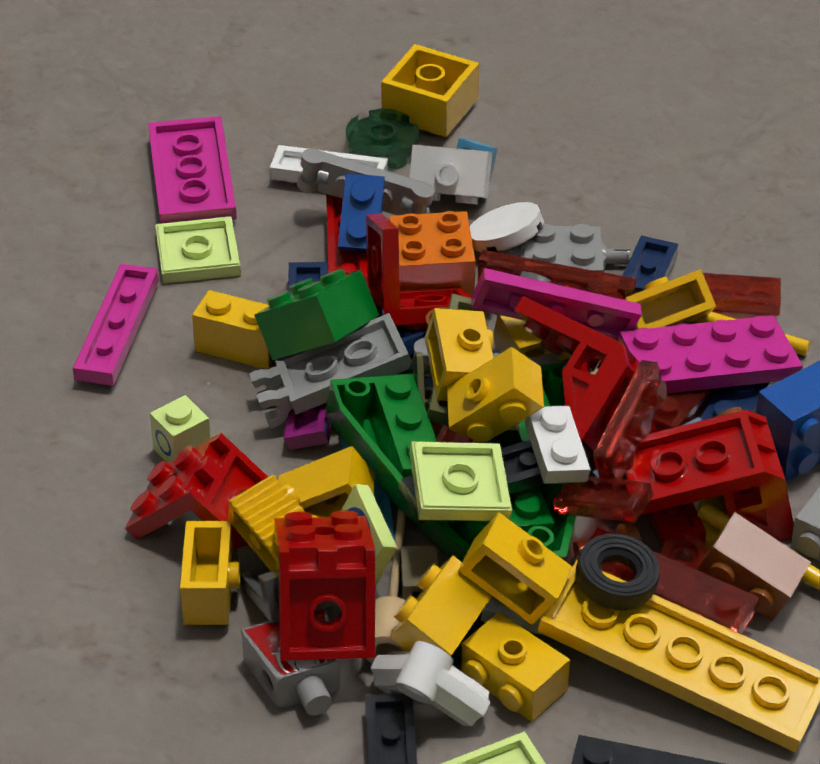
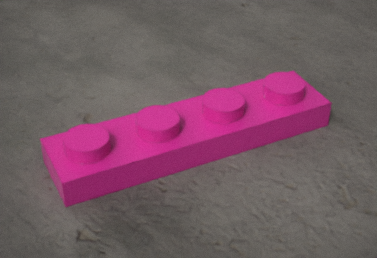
(501, 293)
(116, 325)

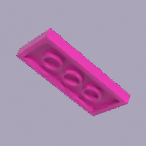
(191, 170)
(716, 353)

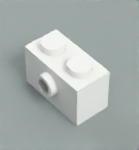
(452, 171)

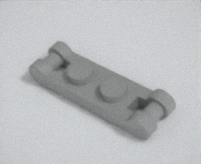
(333, 184)

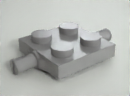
(570, 246)

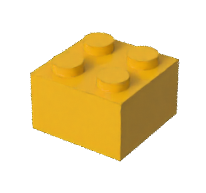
(431, 88)

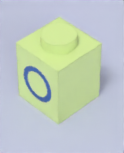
(177, 427)

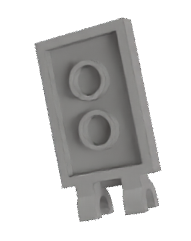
(305, 377)

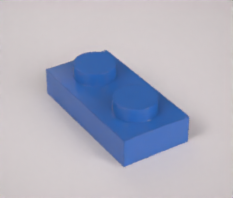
(361, 196)

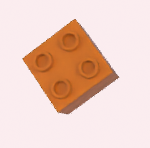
(435, 251)

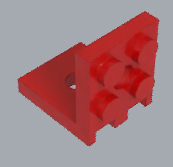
(383, 279)
(196, 481)
(322, 563)

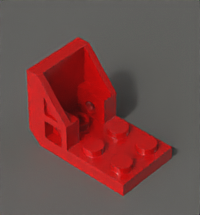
(589, 396)
(717, 458)

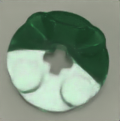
(365, 138)

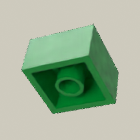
(316, 313)

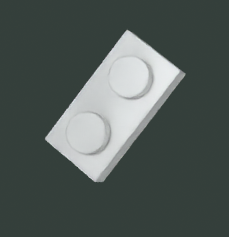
(557, 445)

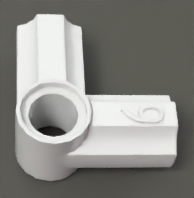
(430, 678)

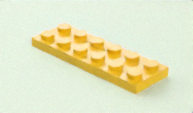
(692, 661)

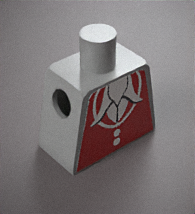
(290, 680)

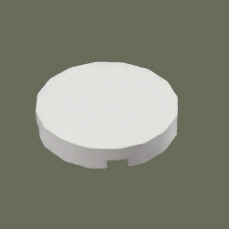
(506, 226)

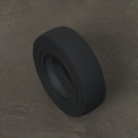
(609, 592)

